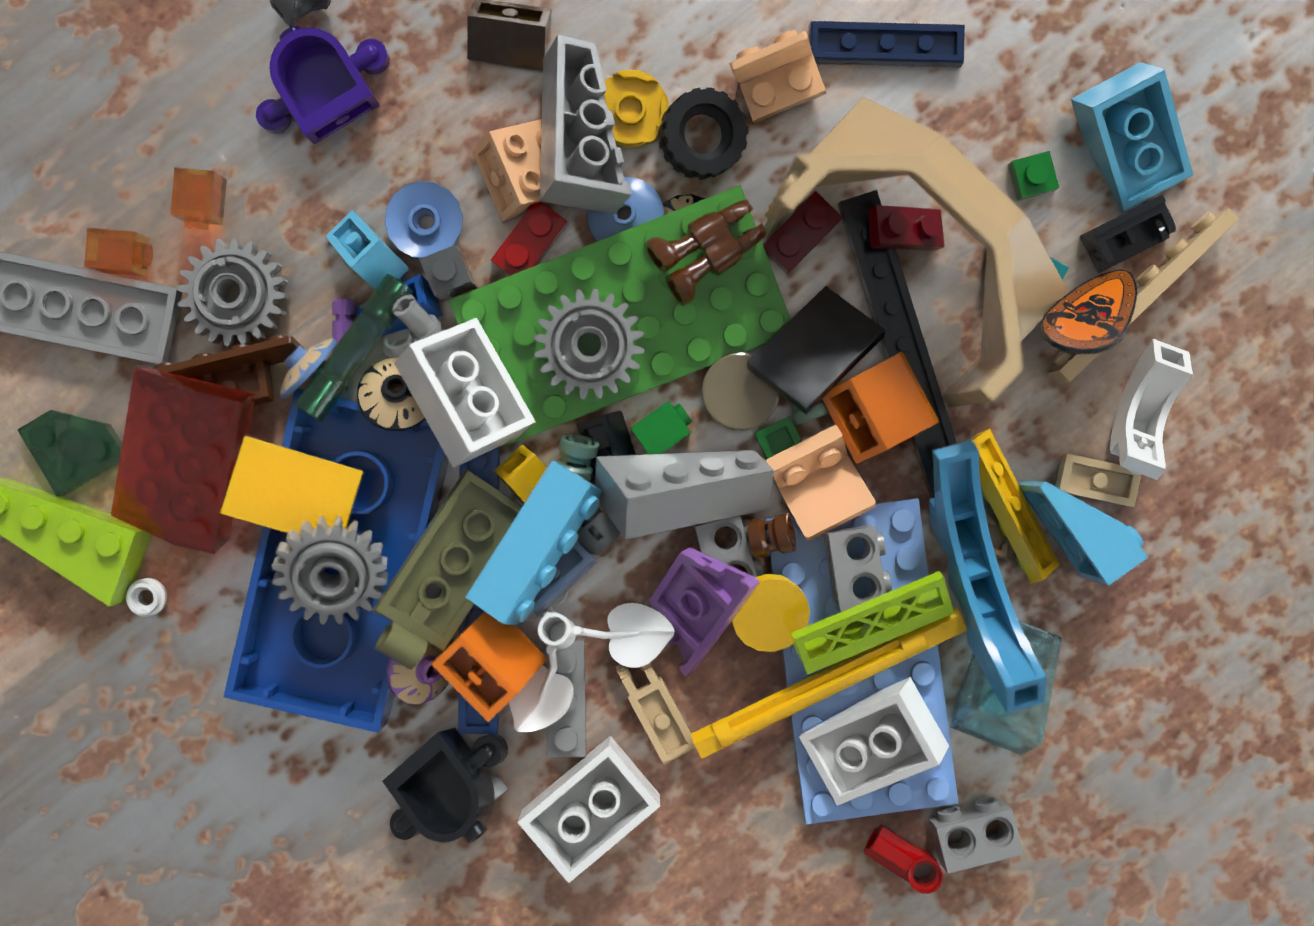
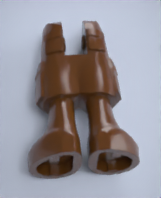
(715, 242)

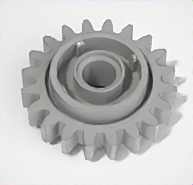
(209, 289)
(563, 350)
(302, 574)

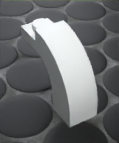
(1145, 407)

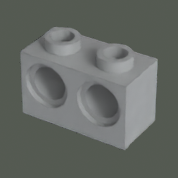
(734, 554)
(847, 570)
(975, 846)

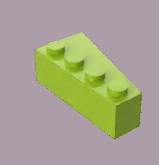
(73, 539)

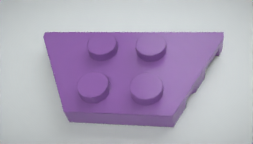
(700, 602)

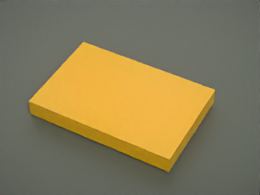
(288, 487)

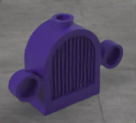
(319, 83)

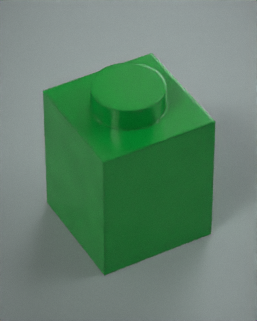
(662, 428)

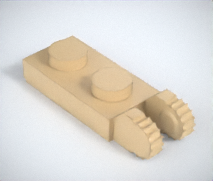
(658, 714)

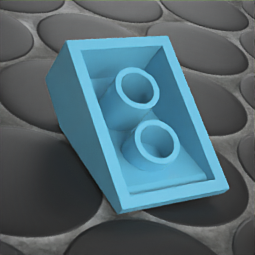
(1134, 133)
(1090, 539)

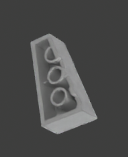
(577, 135)
(681, 489)

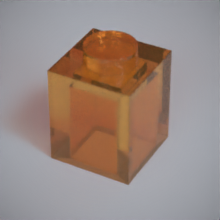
(198, 197)
(118, 252)

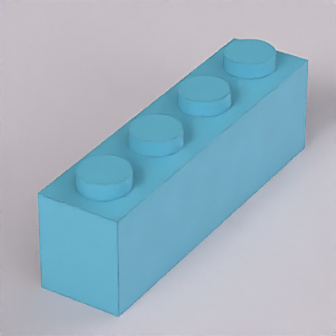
(534, 545)

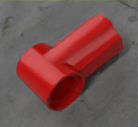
(902, 859)

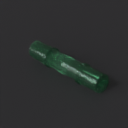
(352, 349)

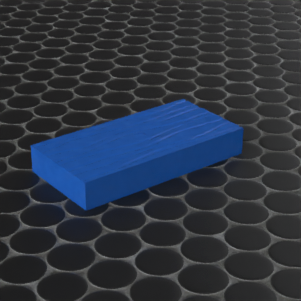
(331, 666)

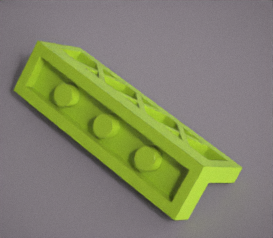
(872, 623)

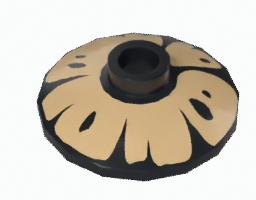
(382, 407)

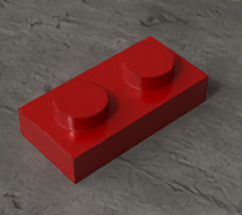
(530, 239)

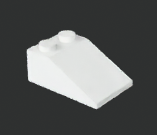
(875, 742)

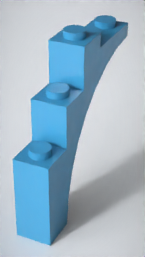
(976, 580)

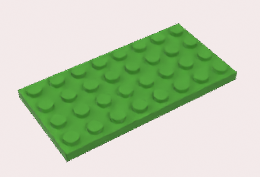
(725, 317)

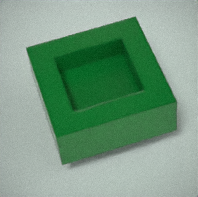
(1033, 175)
(777, 437)

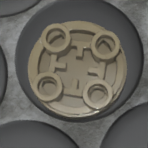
(736, 395)

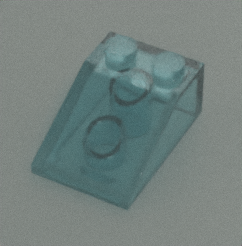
(981, 713)

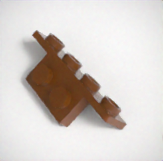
(240, 367)

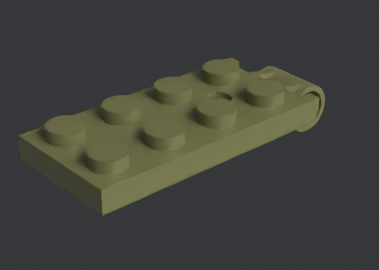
(449, 555)

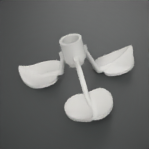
(635, 641)

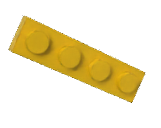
(1013, 510)

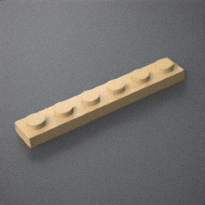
(1156, 280)

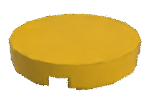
(636, 107)
(772, 614)

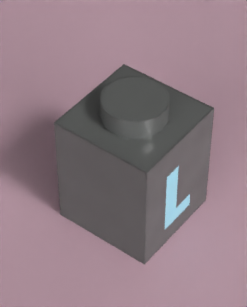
(448, 273)

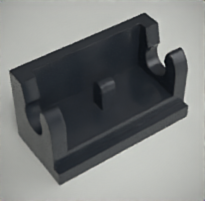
(1128, 234)

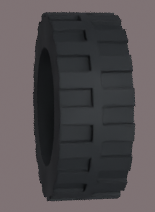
(732, 128)

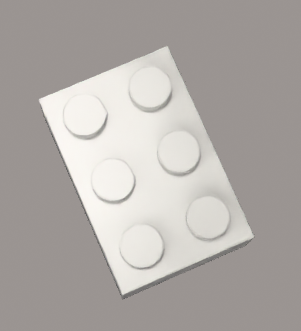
(464, 392)
(589, 809)

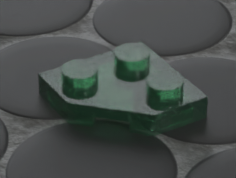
(71, 448)

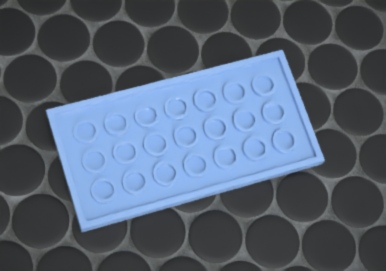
(905, 563)

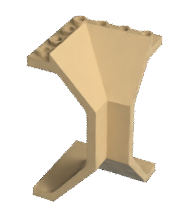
(1019, 273)

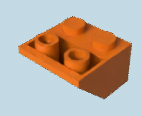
(880, 408)
(489, 663)

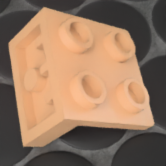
(778, 75)
(511, 166)
(820, 483)

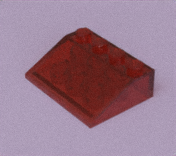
(180, 457)

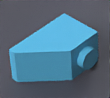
(365, 250)

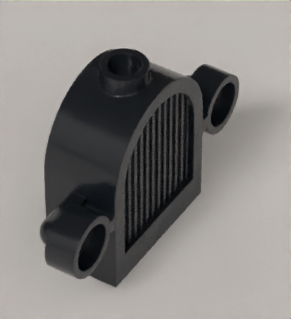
(446, 788)

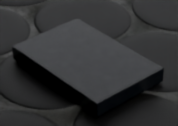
(816, 349)

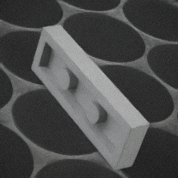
(568, 734)

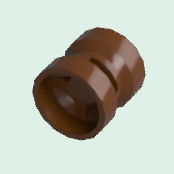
(772, 536)

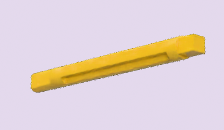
(823, 685)

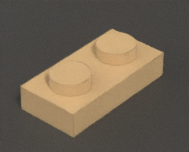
(1097, 480)

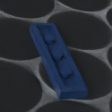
(887, 43)

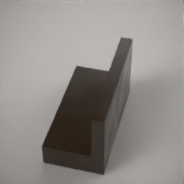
(507, 33)

